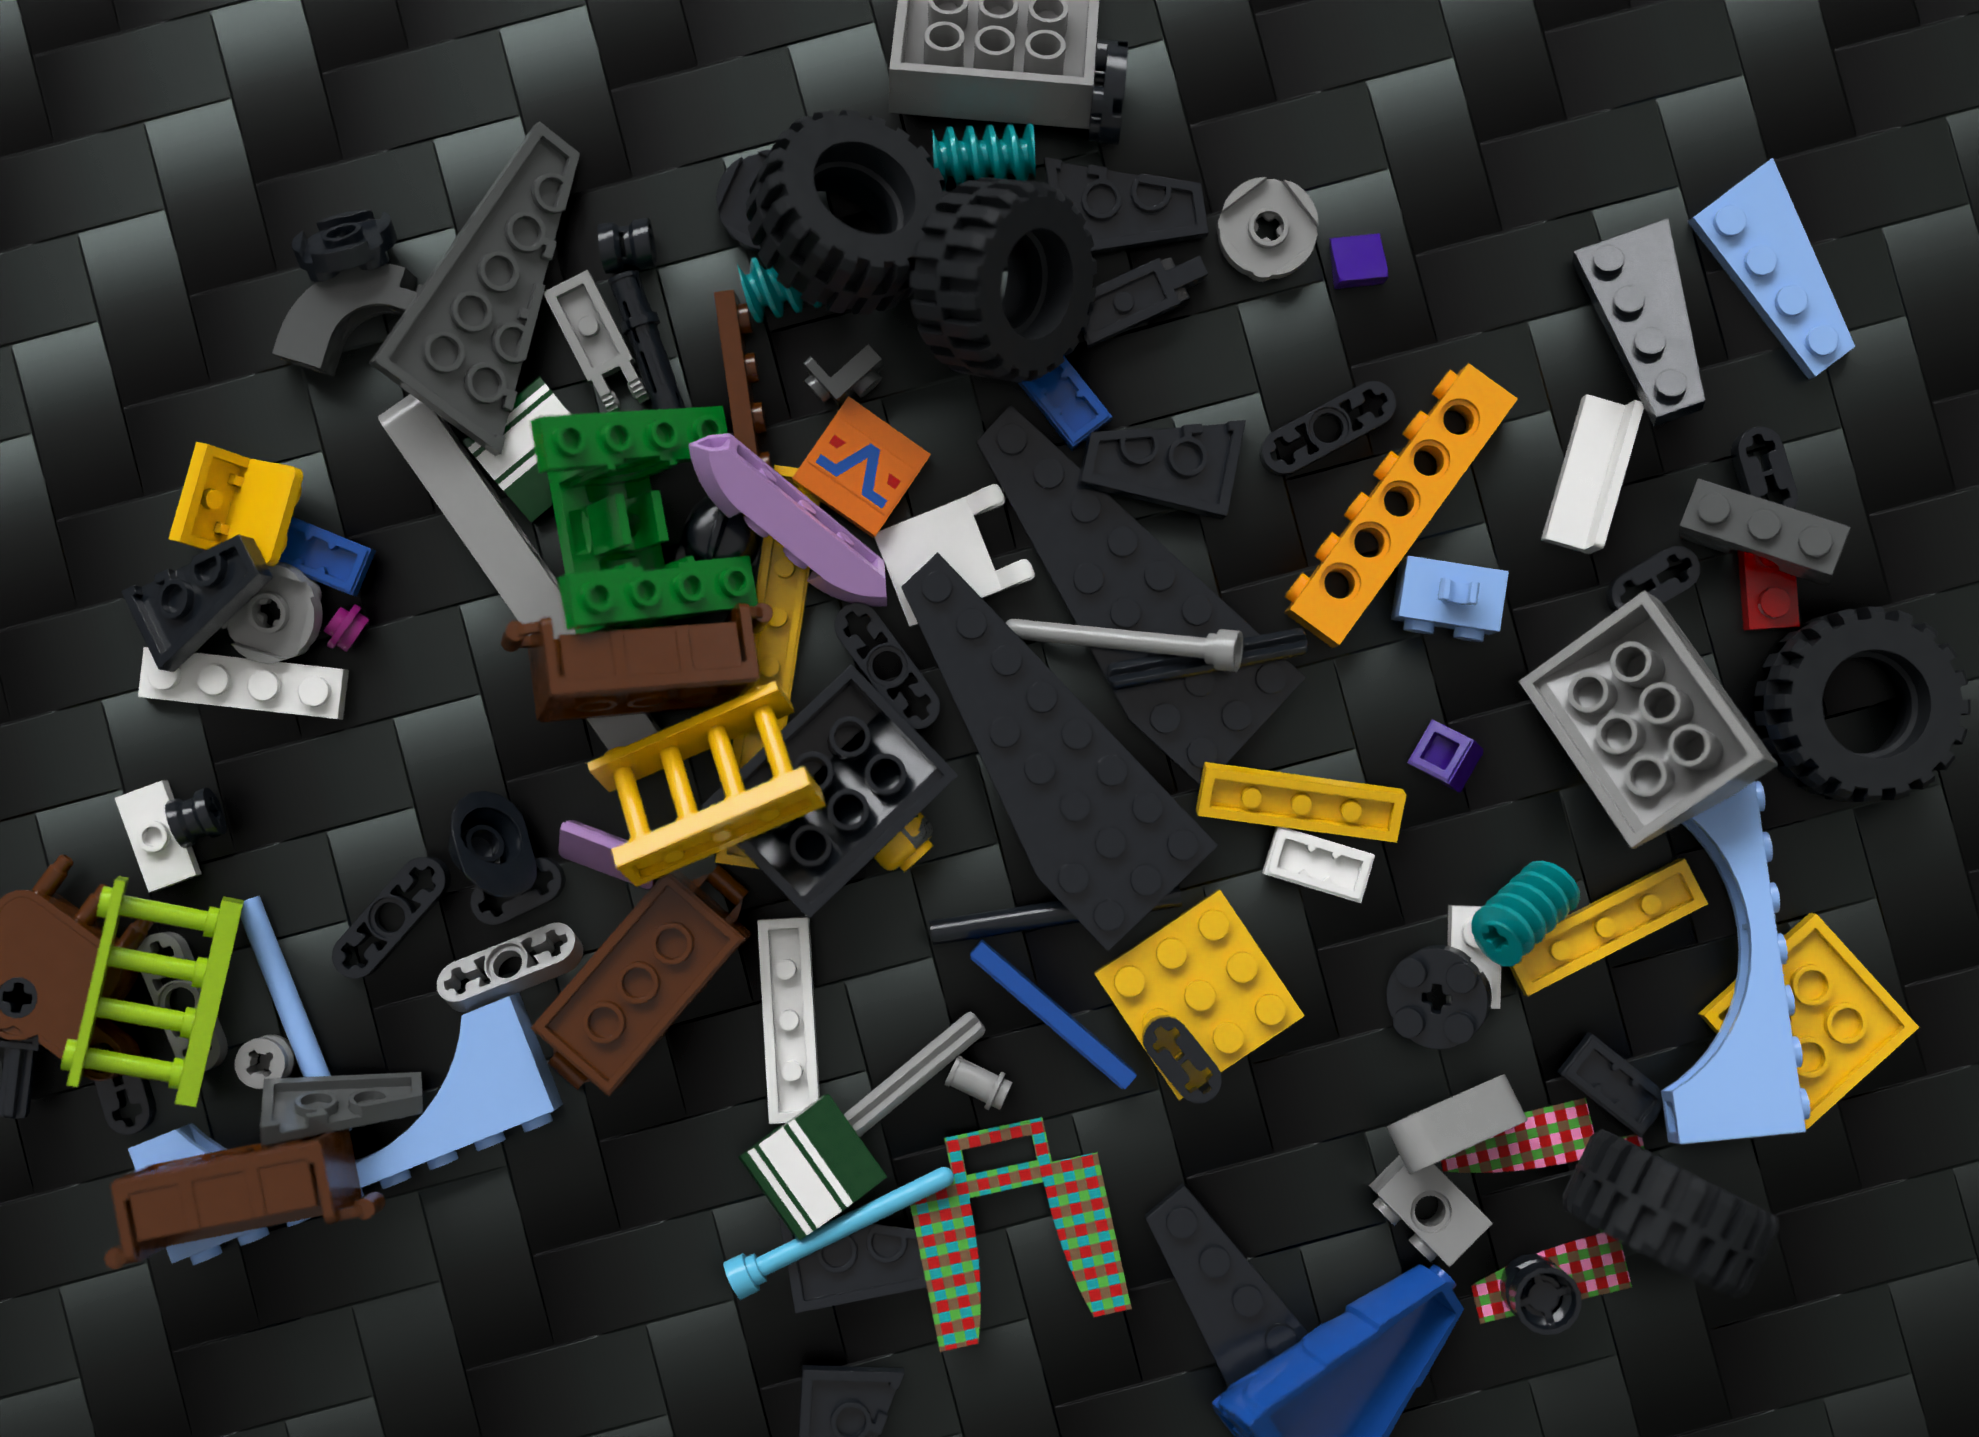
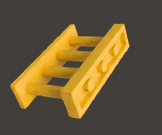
(724, 824)

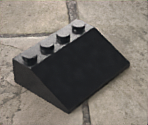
(873, 784)

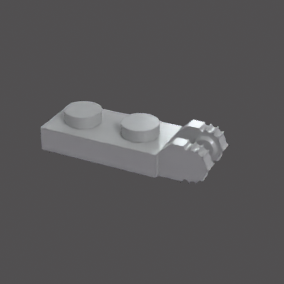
(594, 337)

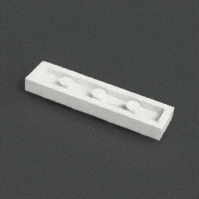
(248, 685)
(788, 1016)

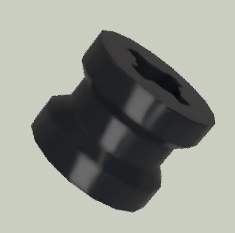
(195, 818)

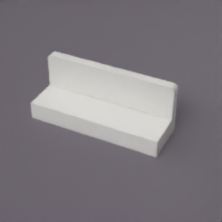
(1592, 474)

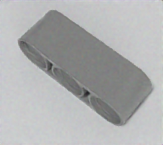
(1456, 1123)

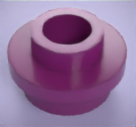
(345, 627)

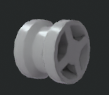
(275, 1056)

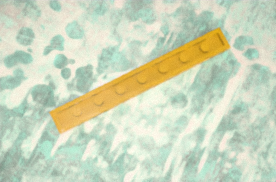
(777, 645)

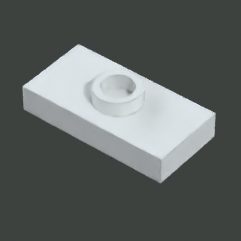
(155, 848)
(1318, 864)

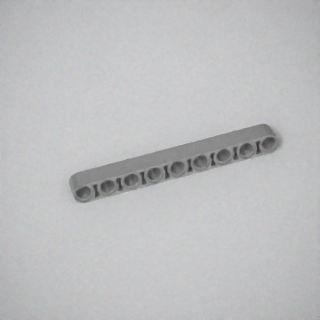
(491, 535)

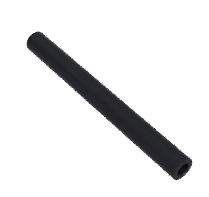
(1017, 920)

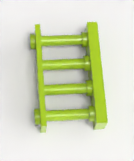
(193, 1024)

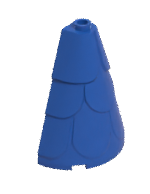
(1351, 1370)

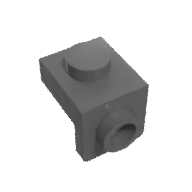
(855, 377)

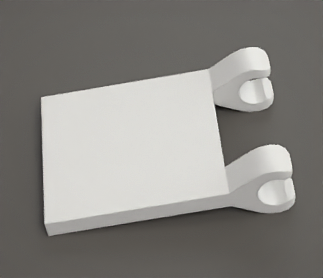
(957, 538)

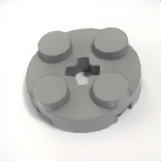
(1271, 200)
(298, 623)

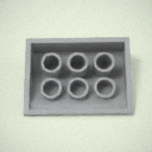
(995, 60)
(1646, 721)

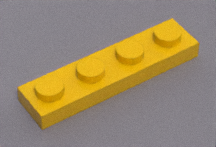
(1300, 802)
(1610, 925)

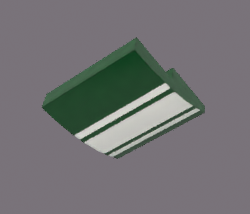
(517, 465)
(812, 1167)

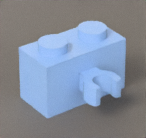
(1449, 597)

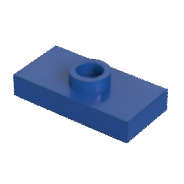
(1067, 404)
(327, 556)

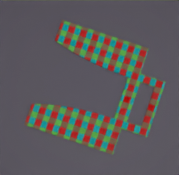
(1078, 1210)

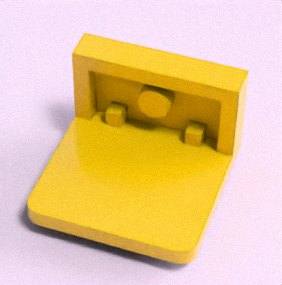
(236, 497)

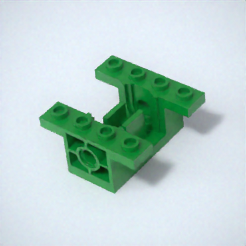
(616, 525)

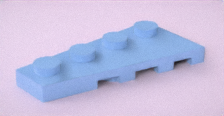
(1771, 261)

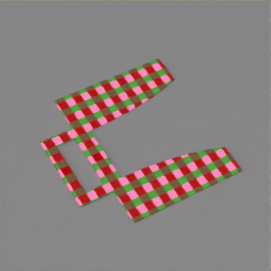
(1547, 1139)

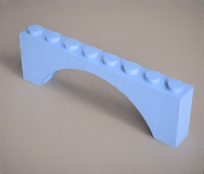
(1749, 1072)
(490, 1087)

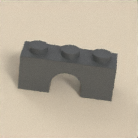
(1788, 537)

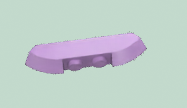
(774, 507)

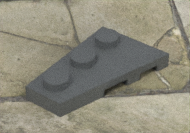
(334, 1103)

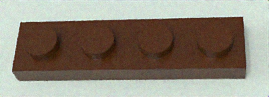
(740, 371)

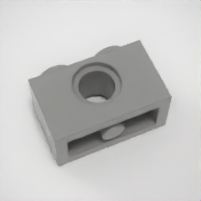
(1453, 1225)

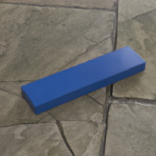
(1052, 1014)

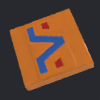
(860, 467)

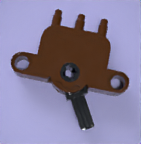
(52, 954)

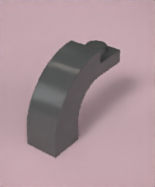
(332, 309)

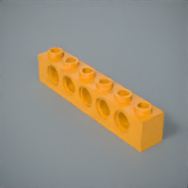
(1483, 408)

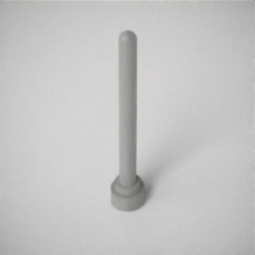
(1220, 649)

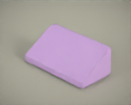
(592, 848)

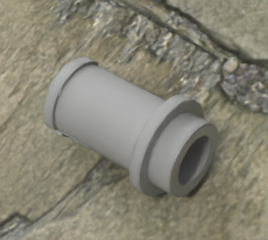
(979, 1083)

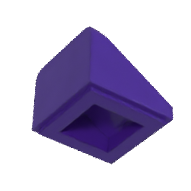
(1358, 261)
(1446, 755)

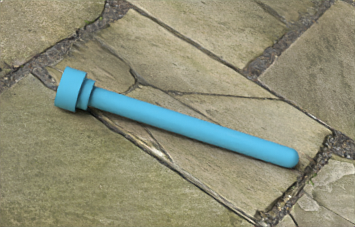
(750, 1271)

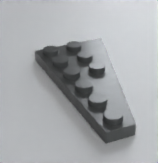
(479, 307)

